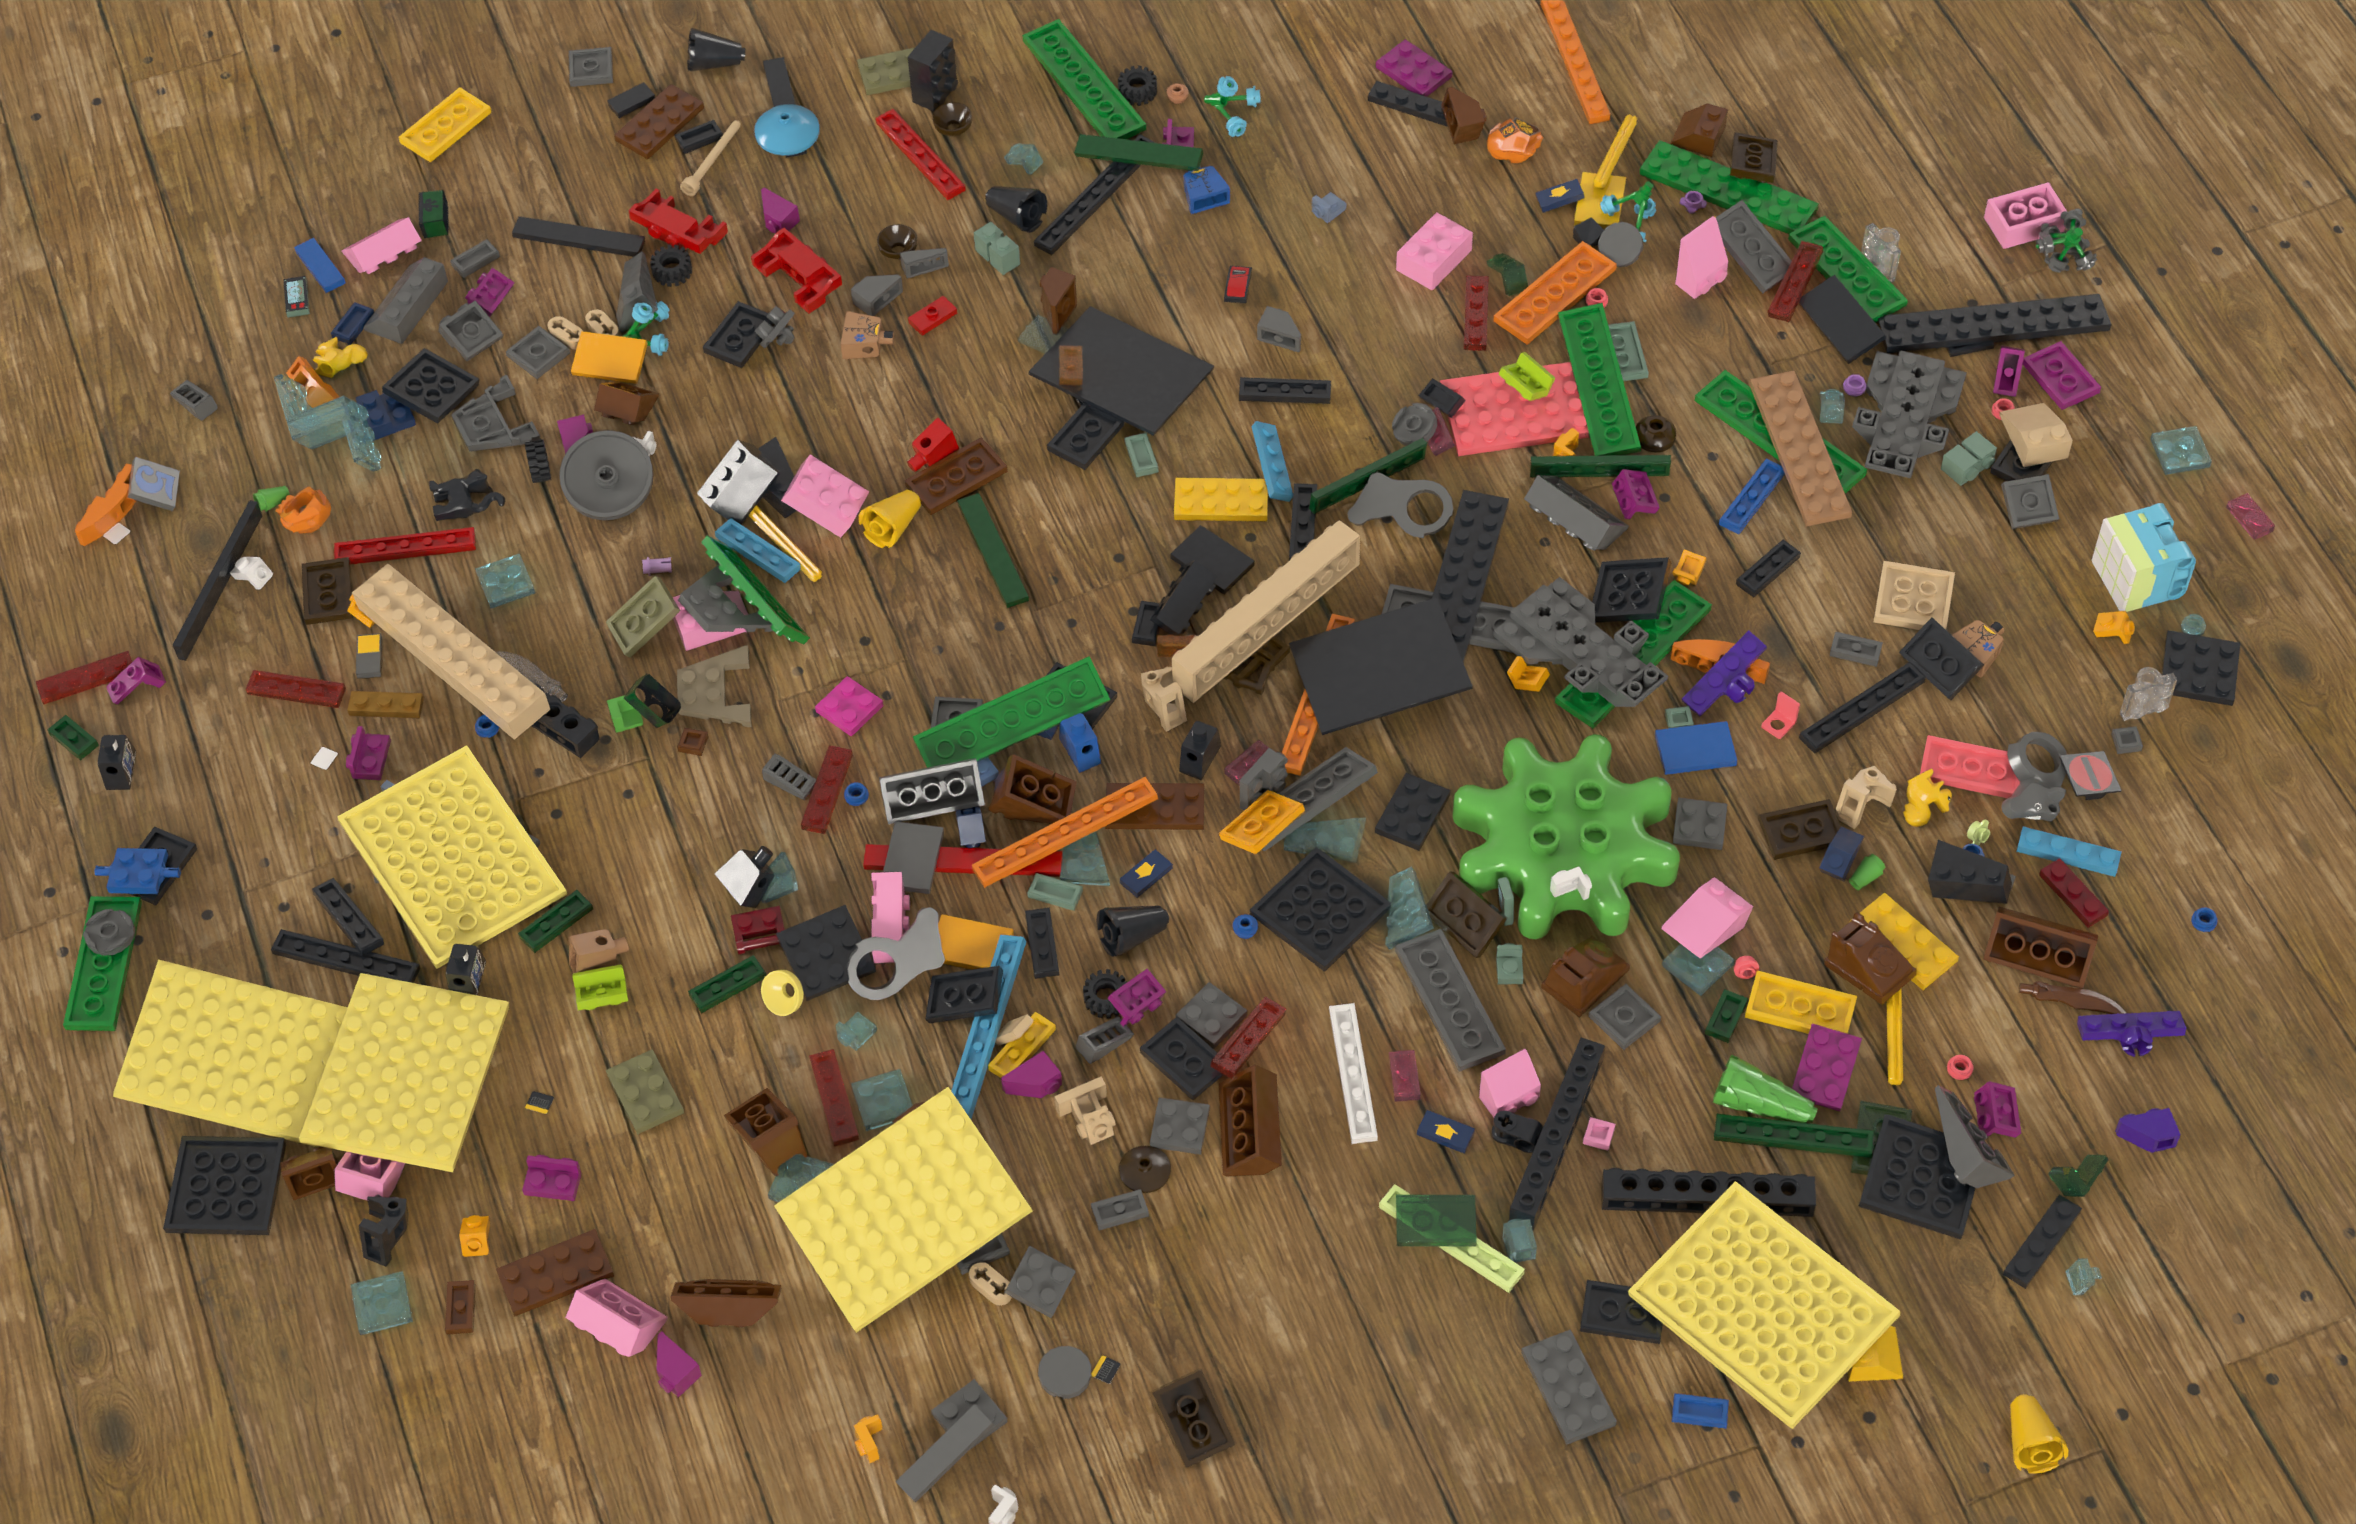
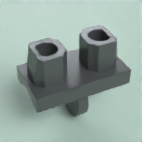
(769, 333)

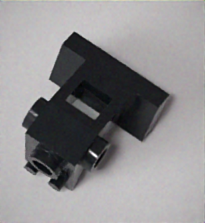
(387, 1232)

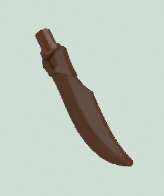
(2074, 997)

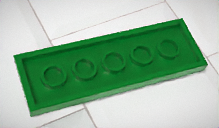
(1851, 267)
(755, 591)
(100, 979)

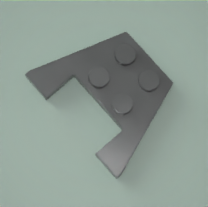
(483, 424)
(714, 609)

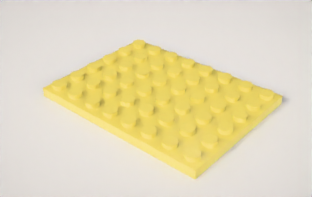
(452, 855)
(228, 1051)
(405, 1072)
(902, 1209)
(1764, 1304)

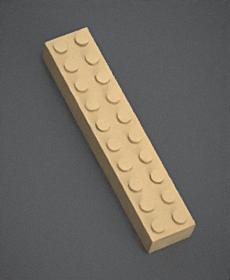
(1266, 610)
(451, 651)

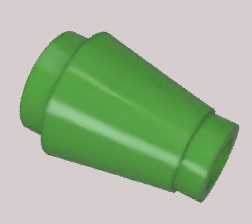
(270, 497)
(1867, 871)

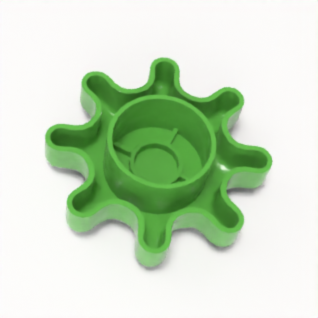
(1563, 820)

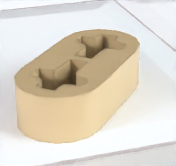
(605, 325)
(569, 329)
(986, 1288)

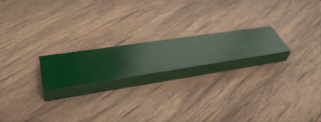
(1139, 152)
(1599, 465)
(1358, 480)
(993, 550)
(1794, 1135)

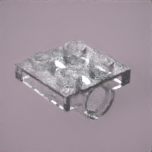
(1882, 250)
(2148, 694)

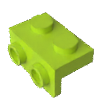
(1528, 377)
(600, 987)

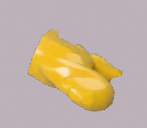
(334, 359)
(1920, 794)

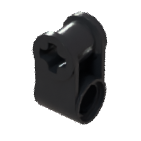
(1517, 1132)

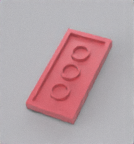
(1969, 767)

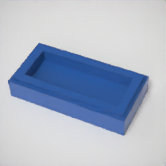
(1700, 1410)

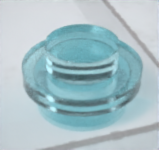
(2193, 624)

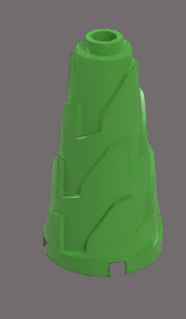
(1753, 1091)

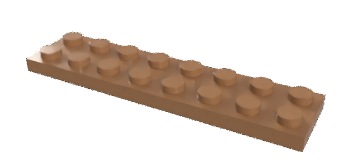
(1800, 448)

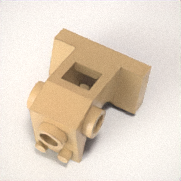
(1161, 690)
(1855, 793)
(1093, 1121)

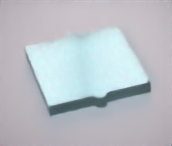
(1039, 335)

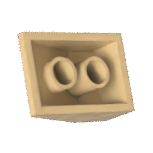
(2037, 434)

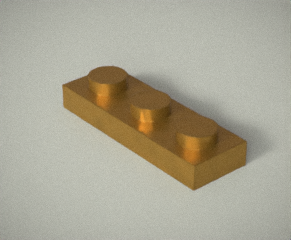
(385, 704)

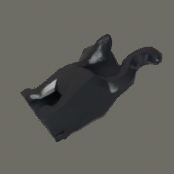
(459, 492)

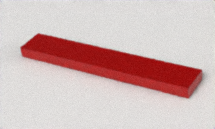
(920, 154)
(407, 546)

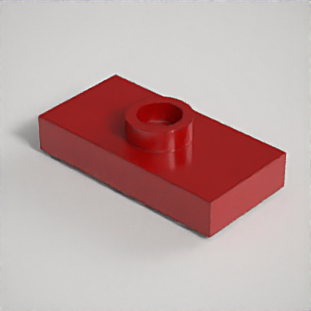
(932, 315)

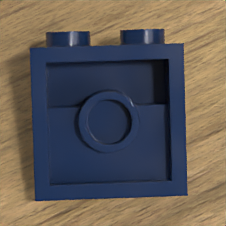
(385, 414)

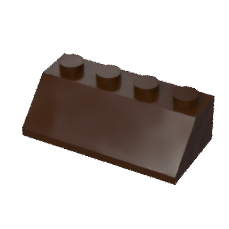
(2040, 947)
(1250, 1123)

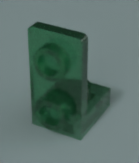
(1512, 273)
(2078, 1182)

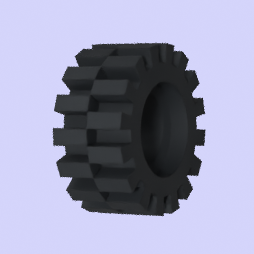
(1138, 76)
(669, 256)
(538, 461)
(1097, 983)

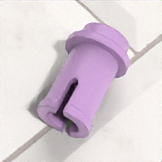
(656, 565)

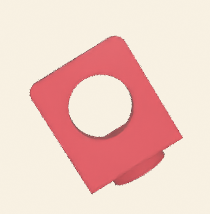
(1785, 711)

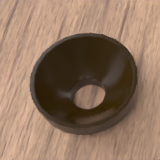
(952, 114)
(895, 236)
(1656, 440)

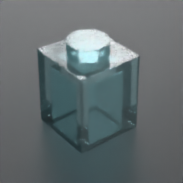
(1519, 1240)

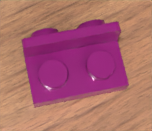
(1178, 135)
(491, 291)
(1634, 493)
(367, 755)
(1137, 997)
(1997, 1109)
(552, 1178)

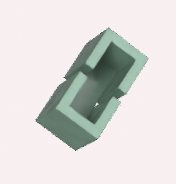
(997, 248)
(1966, 463)

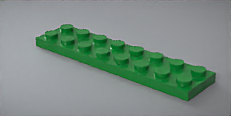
(1083, 81)
(1695, 173)
(1599, 381)
(1736, 406)
(1678, 616)
(1014, 716)

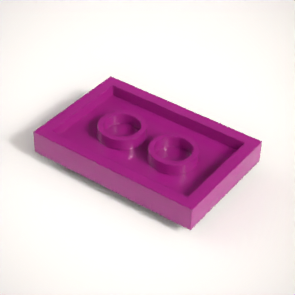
(1413, 69)
(2061, 375)
(1826, 1066)

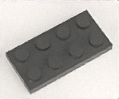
(1752, 246)
(1568, 1387)

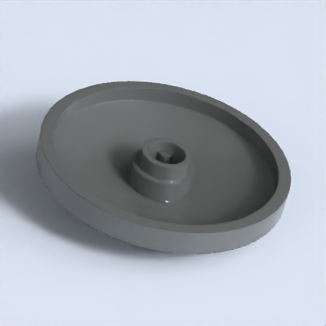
(606, 475)

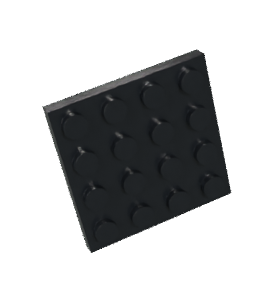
(1320, 909)
(1915, 1180)
(225, 1185)

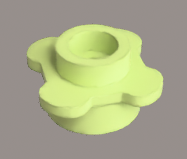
(1979, 832)

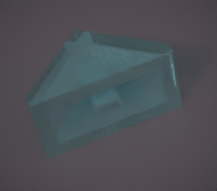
(783, 881)

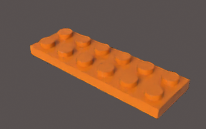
(1554, 292)

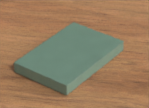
(1628, 351)

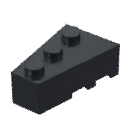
(774, 495)
(1184, 598)
(1968, 876)

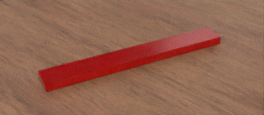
(961, 860)

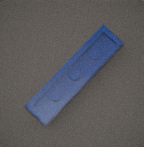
(1752, 496)

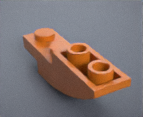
(317, 390)
(106, 511)
(1706, 653)

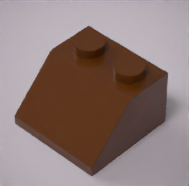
(1463, 116)
(1701, 129)
(1058, 297)
(624, 401)
(310, 1172)

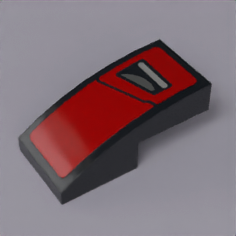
(1237, 284)

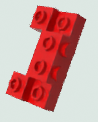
(674, 226)
(801, 265)

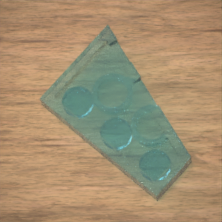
(1335, 838)
(1084, 862)
(1408, 909)

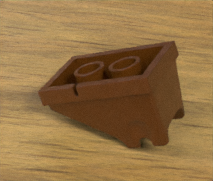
(1032, 792)
(1868, 960)
(1584, 975)
(767, 1129)

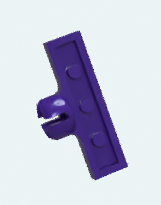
(1727, 676)
(2132, 1029)

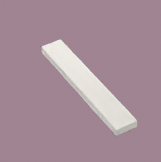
(1353, 1073)

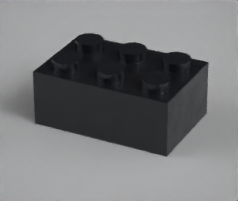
(932, 70)

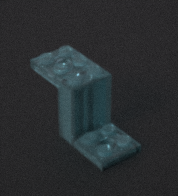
(328, 422)

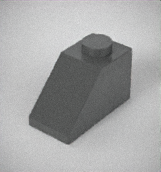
(876, 292)
(1279, 329)

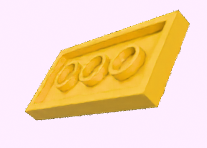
(445, 124)
(1221, 499)
(1911, 939)
(1798, 1004)

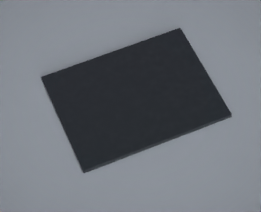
(1125, 371)
(1380, 666)

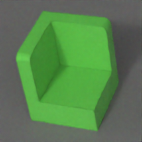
(623, 714)

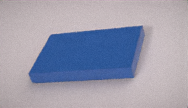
(1696, 748)

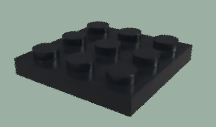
(430, 385)
(1631, 589)
(2203, 667)
(821, 950)

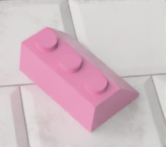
(383, 246)
(615, 1317)

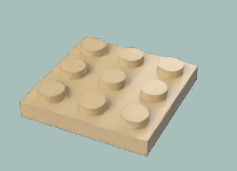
(1913, 595)

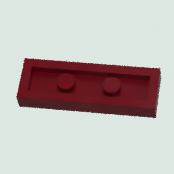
(2074, 893)

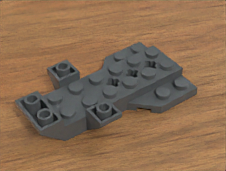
(1910, 395)
(1561, 628)

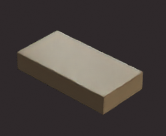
(1013, 1029)

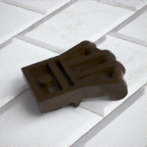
(1268, 657)

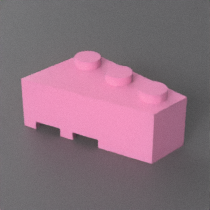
(889, 910)

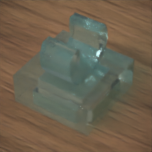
(2082, 1276)

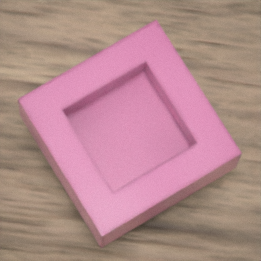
(1599, 1134)

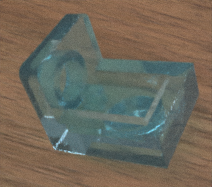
(1026, 155)
(1832, 406)

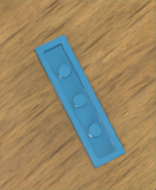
(1272, 461)
(757, 550)
(2069, 851)

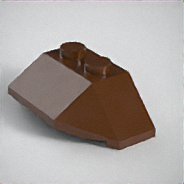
(725, 1301)

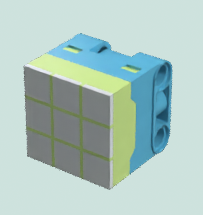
(2142, 558)

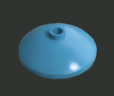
(787, 129)

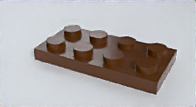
(659, 121)
(956, 476)
(1177, 808)
(554, 1272)

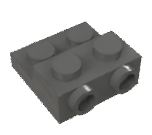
(469, 330)
(1264, 775)

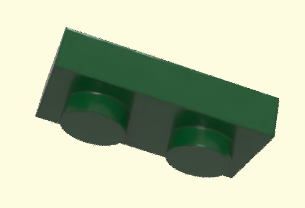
(73, 737)
(1726, 1016)

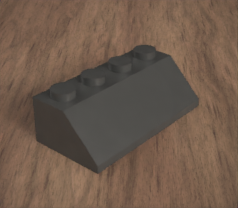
(408, 300)
(1574, 512)
(931, 791)

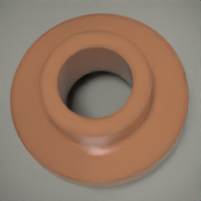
(1177, 93)

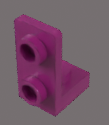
(136, 673)

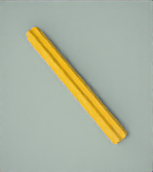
(1615, 151)
(785, 543)
(1895, 1039)

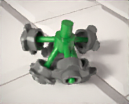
(2072, 242)

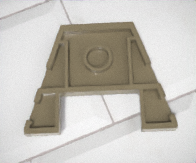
(703, 688)

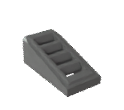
(918, 263)
(196, 401)
(777, 766)
(1092, 1050)

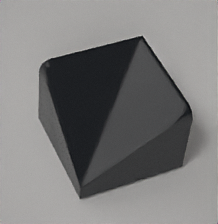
(1588, 231)

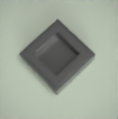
(2127, 740)

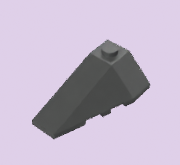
(635, 288)
(1966, 1145)

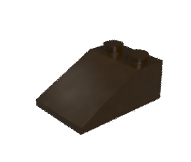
(1192, 1418)

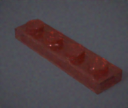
(1795, 281)
(1476, 313)
(82, 677)
(295, 688)
(826, 789)
(1248, 1037)
(834, 1097)

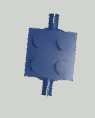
(137, 871)

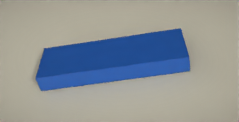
(319, 265)

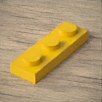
(1022, 1049)

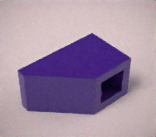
(2150, 1130)

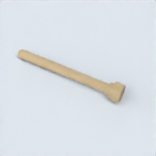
(691, 184)

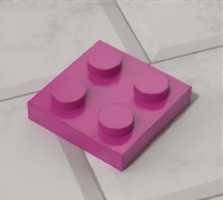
(849, 706)

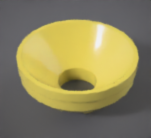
(775, 994)

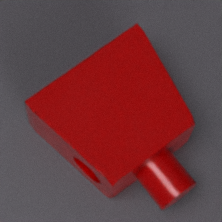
(932, 445)

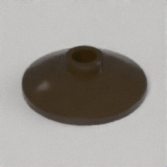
(1145, 1178)

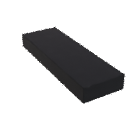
(1768, 568)
(1042, 943)

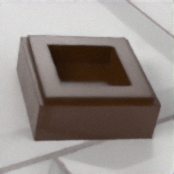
(692, 741)

